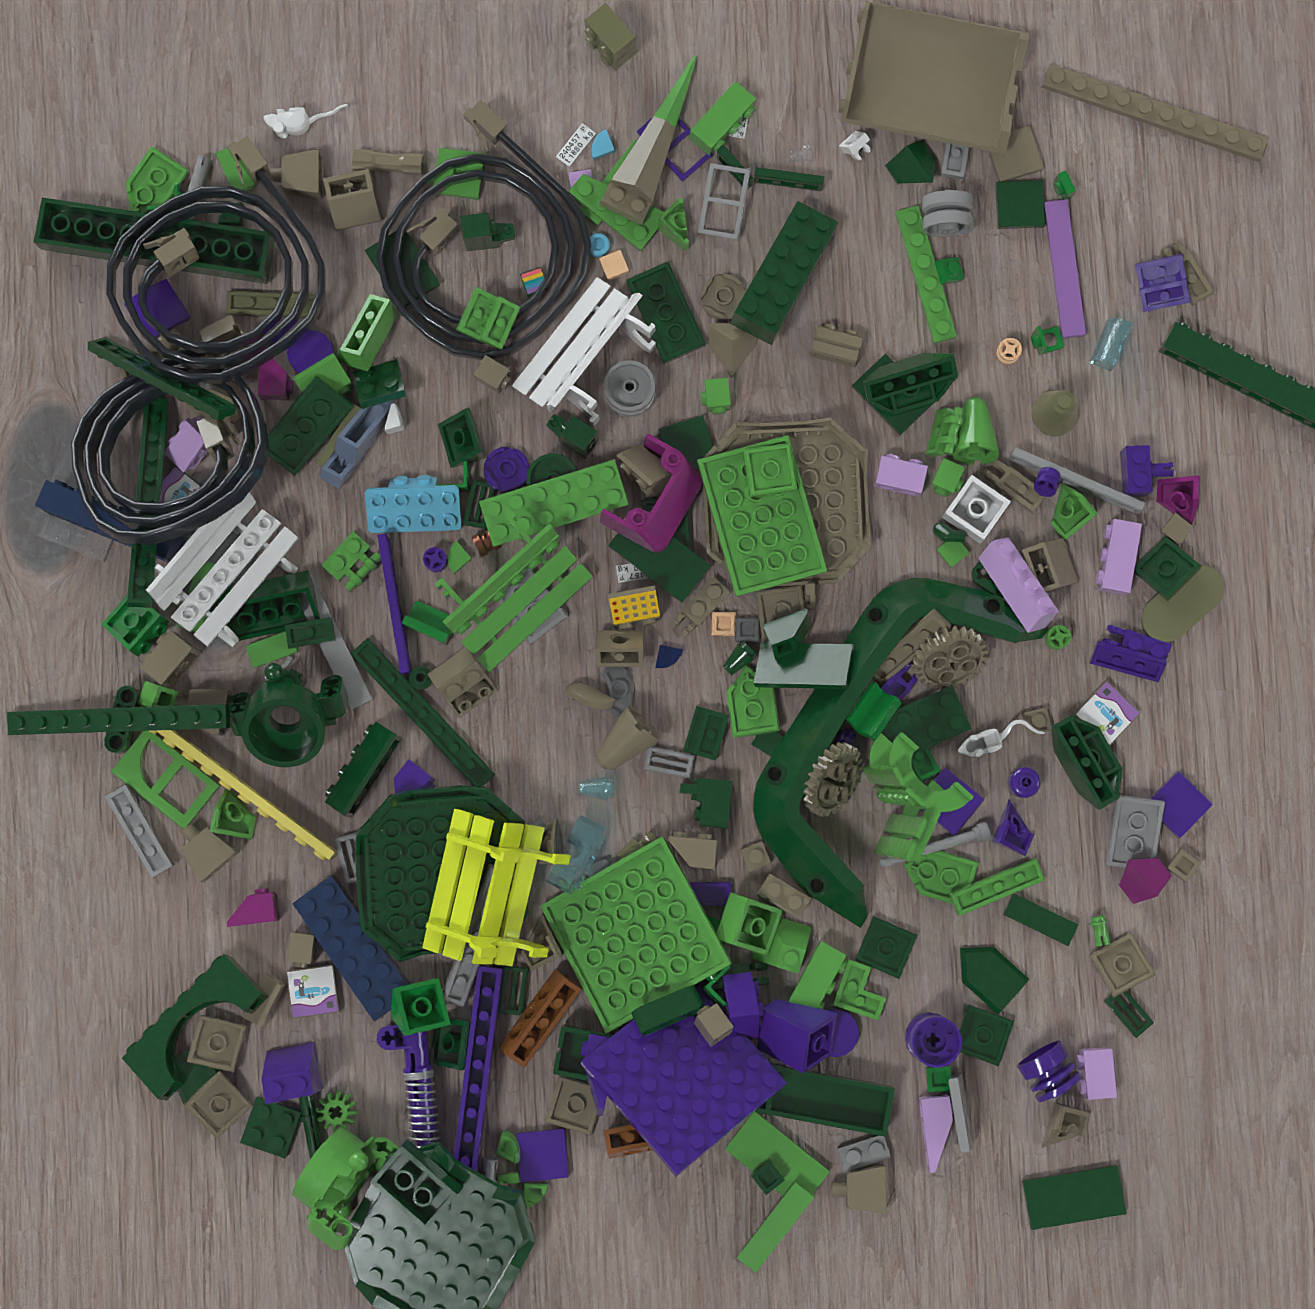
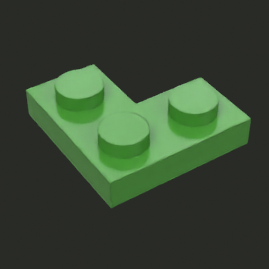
(852, 995)

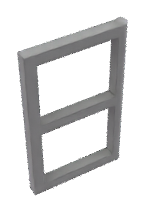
(707, 198)

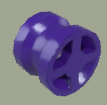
(1047, 482)
(431, 557)

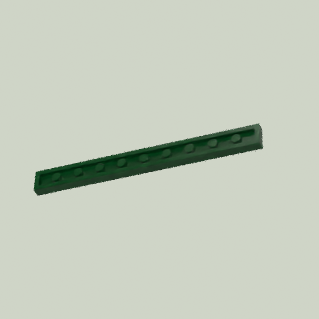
(148, 490)
(119, 719)

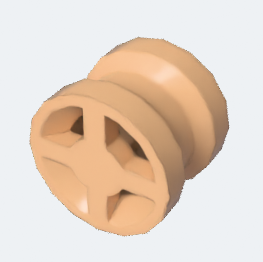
(1012, 347)

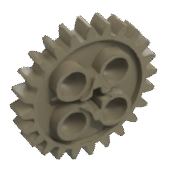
(950, 658)
(840, 764)

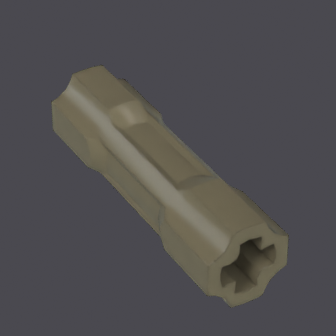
(405, 163)

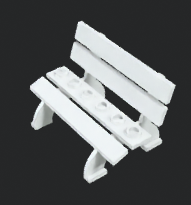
(549, 388)
(199, 548)

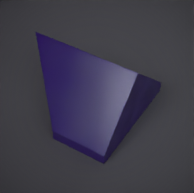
(1012, 831)

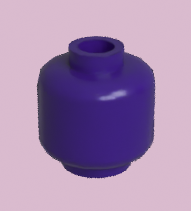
(1016, 785)

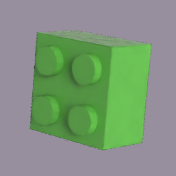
(749, 923)

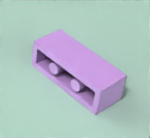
(1118, 557)

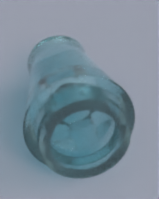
(598, 788)

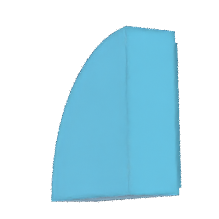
(602, 145)

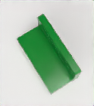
(428, 622)
(873, 711)

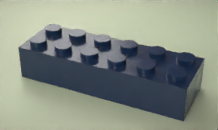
(65, 503)
(359, 959)

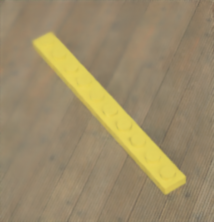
(248, 794)

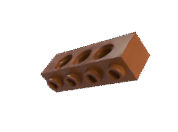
(540, 1018)
(624, 1142)

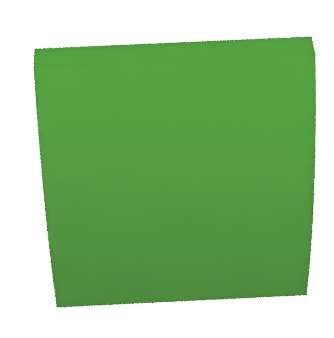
(488, 318)

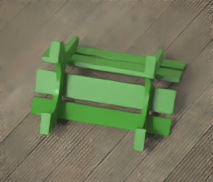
(494, 590)
(899, 785)

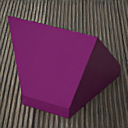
(1180, 495)
(1144, 879)

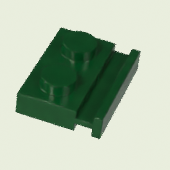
(705, 733)

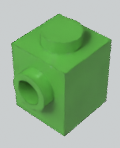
(716, 396)
(947, 478)
(157, 695)

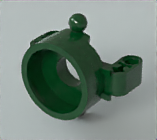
(286, 743)

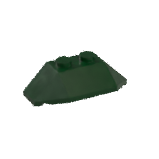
(911, 382)
(1087, 760)

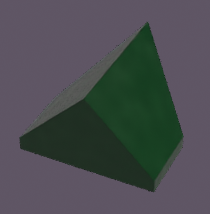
(913, 164)

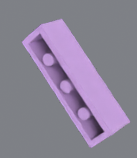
(1018, 584)

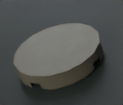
(721, 296)

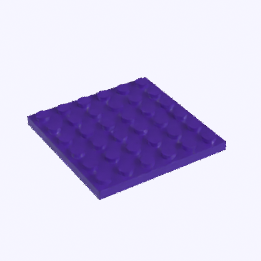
(680, 1088)

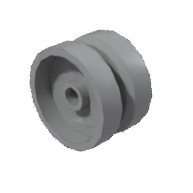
(947, 213)
(629, 375)

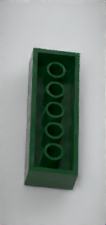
(784, 273)

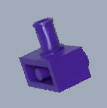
(1139, 470)

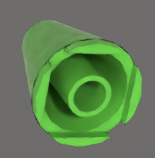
(976, 435)

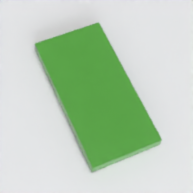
(761, 1141)

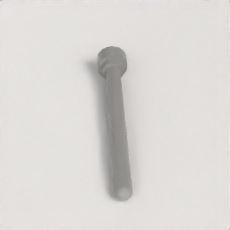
(979, 833)

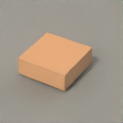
(614, 265)
(723, 624)

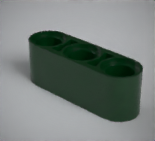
(127, 736)
(667, 1010)

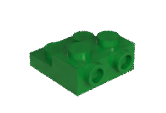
(135, 626)

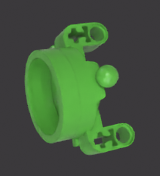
(334, 1179)

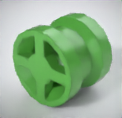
(1062, 635)

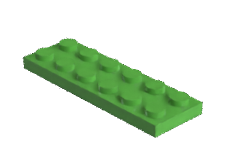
(555, 502)

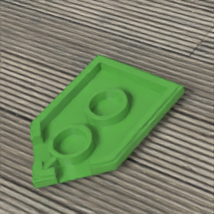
(153, 181)
(751, 707)
(941, 874)

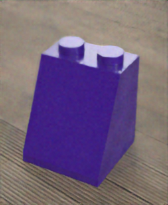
(796, 1034)
(291, 1073)

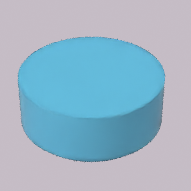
(599, 245)

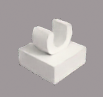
(854, 143)

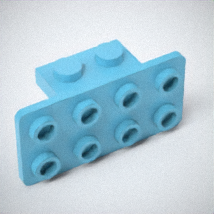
(413, 506)

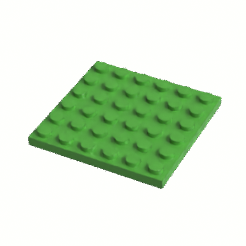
(635, 933)

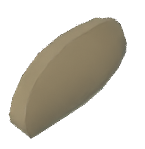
(589, 696)

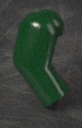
(946, 534)

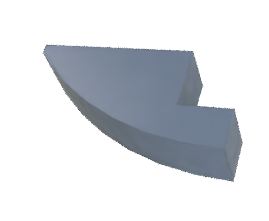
(354, 443)

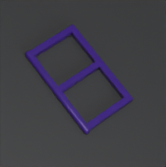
(682, 177)

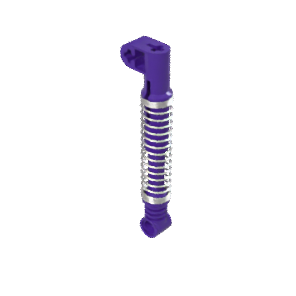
(418, 1079)

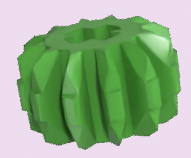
(333, 1102)

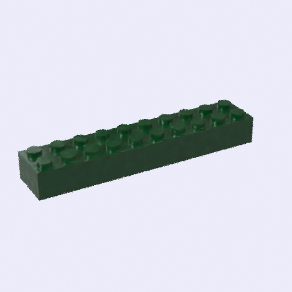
(96, 230)

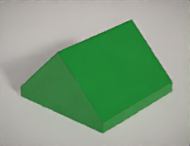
(419, 1007)

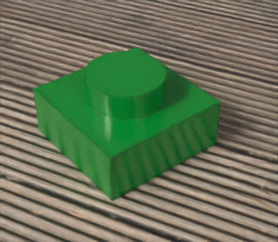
(1064, 186)
(949, 270)
(938, 1078)

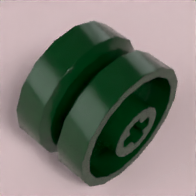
(549, 465)

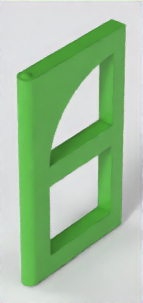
(130, 772)

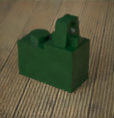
(484, 233)
(574, 434)
(714, 801)

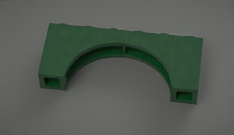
(154, 1053)

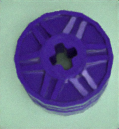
(942, 1049)
(1051, 1075)

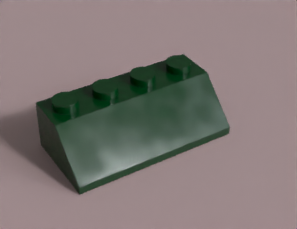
(273, 606)
(362, 770)

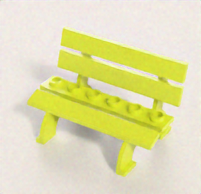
(506, 857)

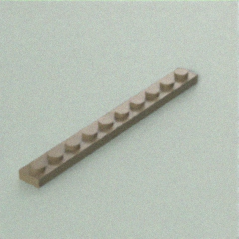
(1154, 112)

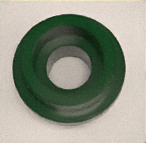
(413, 678)

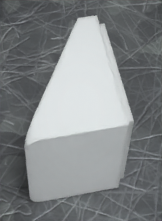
(394, 420)

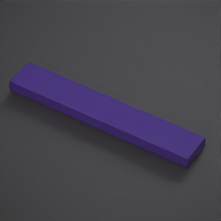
(394, 604)

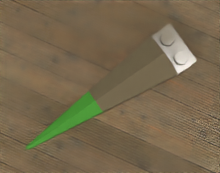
(638, 176)

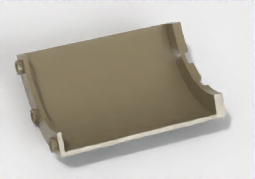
(934, 77)

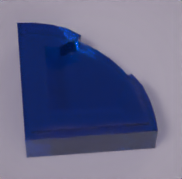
(667, 656)

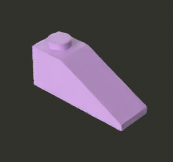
(936, 1122)

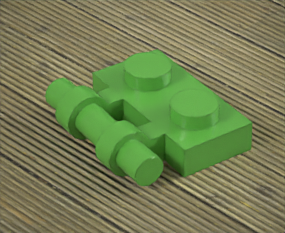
(945, 432)
(347, 556)

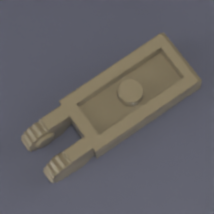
(1197, 283)
(1015, 486)
(701, 605)

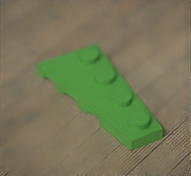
(590, 193)

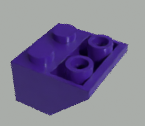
(412, 777)
(743, 1004)

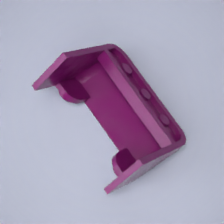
(657, 528)

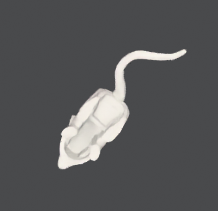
(294, 121)
(989, 740)

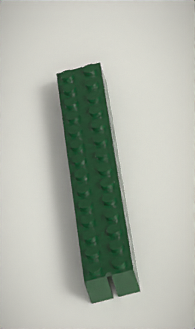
(805, 1097)

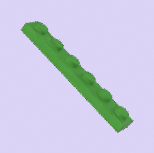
(925, 275)

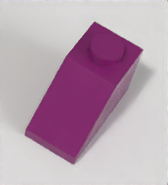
(274, 382)
(256, 909)

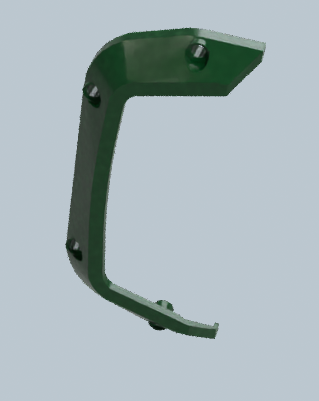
(814, 728)

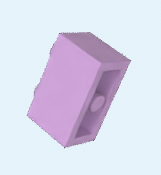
(187, 446)
(901, 475)
(1097, 1073)

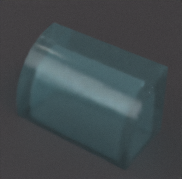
(1111, 343)

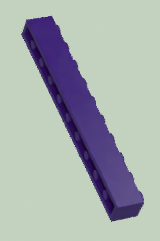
(478, 1065)

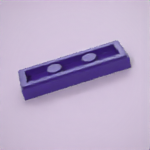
(1128, 661)

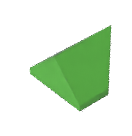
(673, 224)
(1071, 512)
(232, 817)

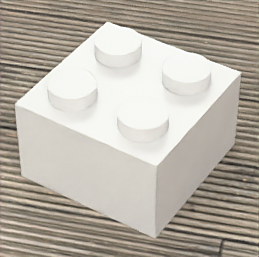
(976, 509)

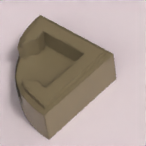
(809, 593)

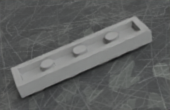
(139, 831)

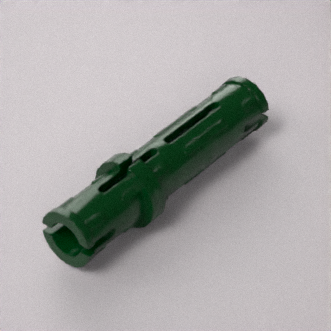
(309, 1119)

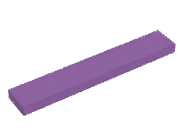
(1064, 269)

